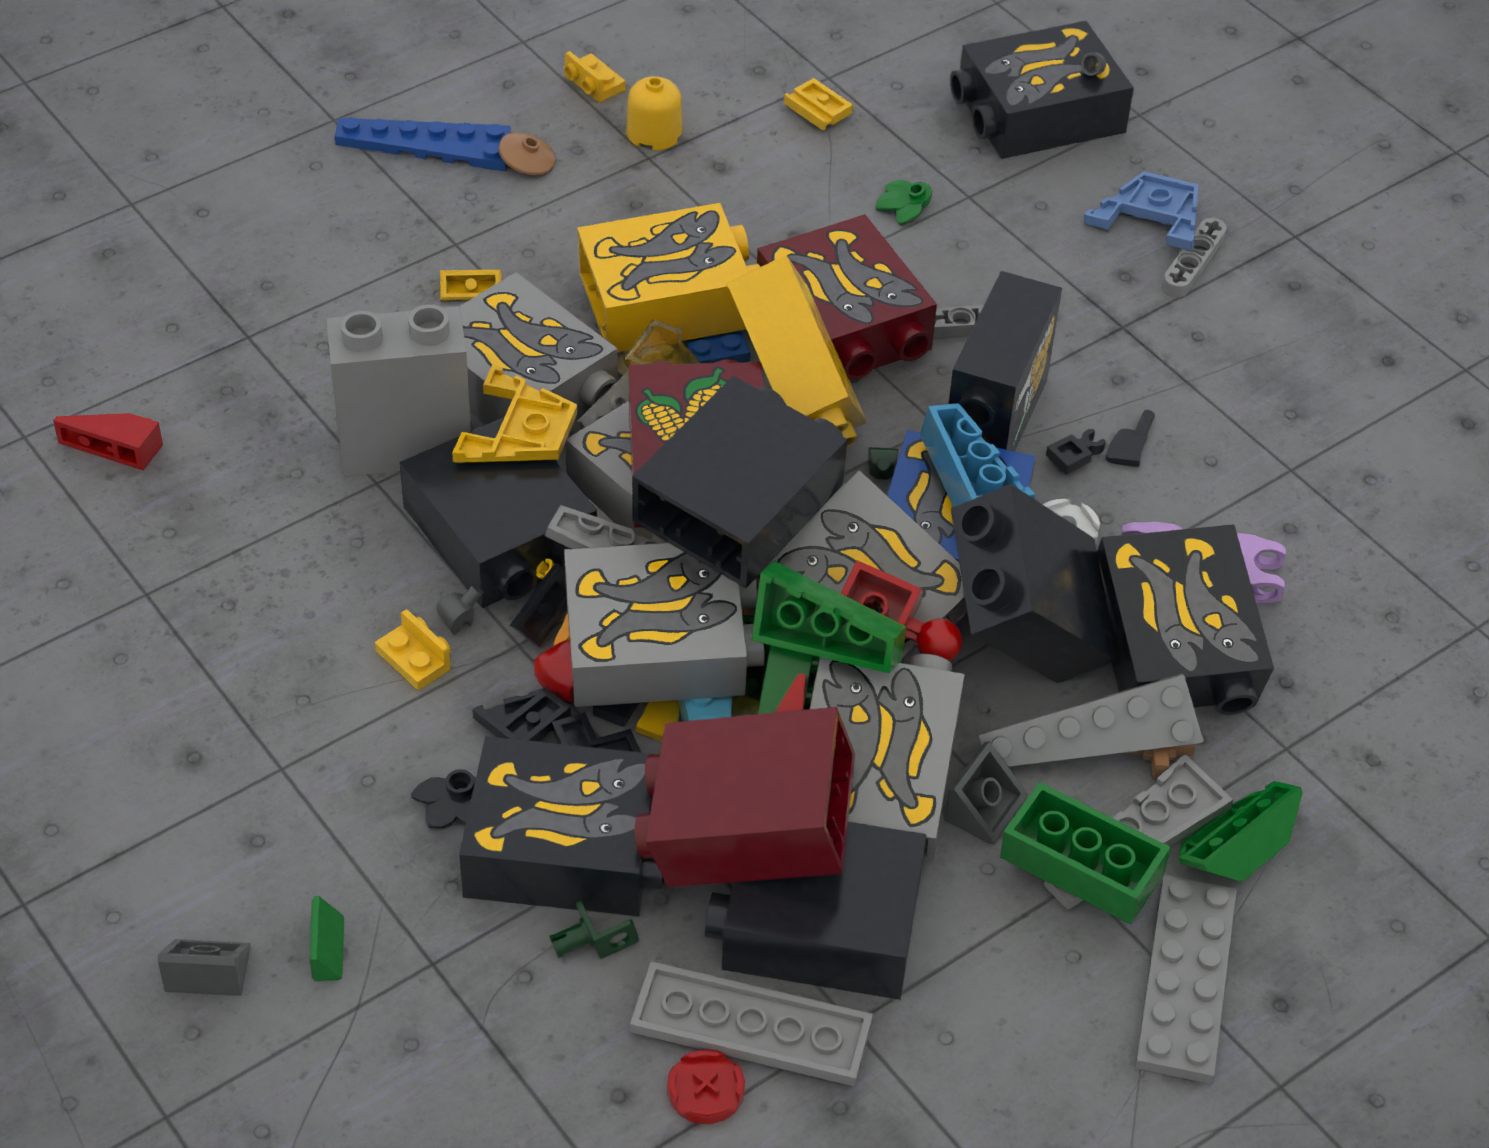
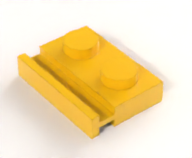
(818, 104)

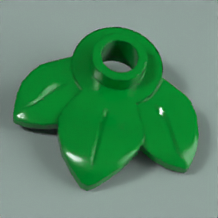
(905, 199)

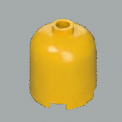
(654, 113)

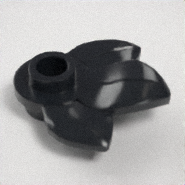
(444, 798)

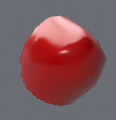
(554, 670)

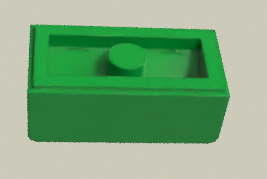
(326, 941)

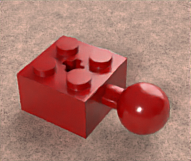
(900, 603)

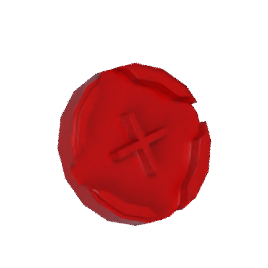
(705, 1087)

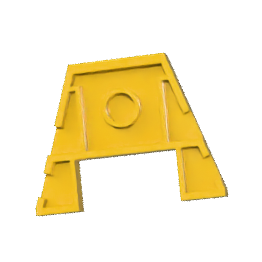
(531, 429)

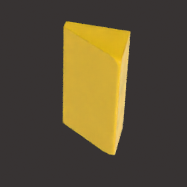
(466, 284)

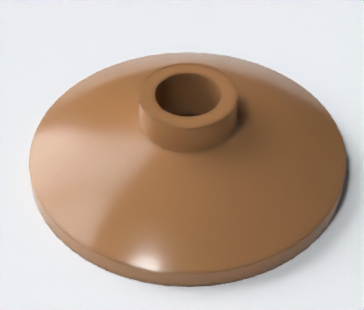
(526, 153)

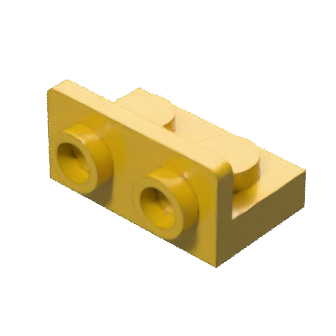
(593, 76)
(415, 651)

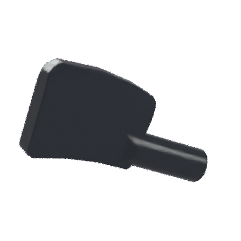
(1128, 443)

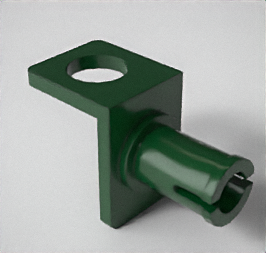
(584, 933)

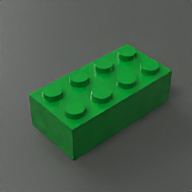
(1085, 852)

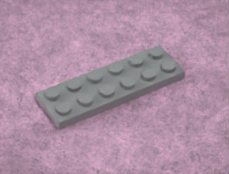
(1186, 979)
(752, 1023)

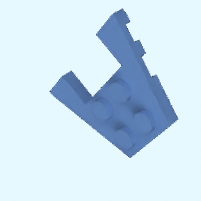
(1154, 199)

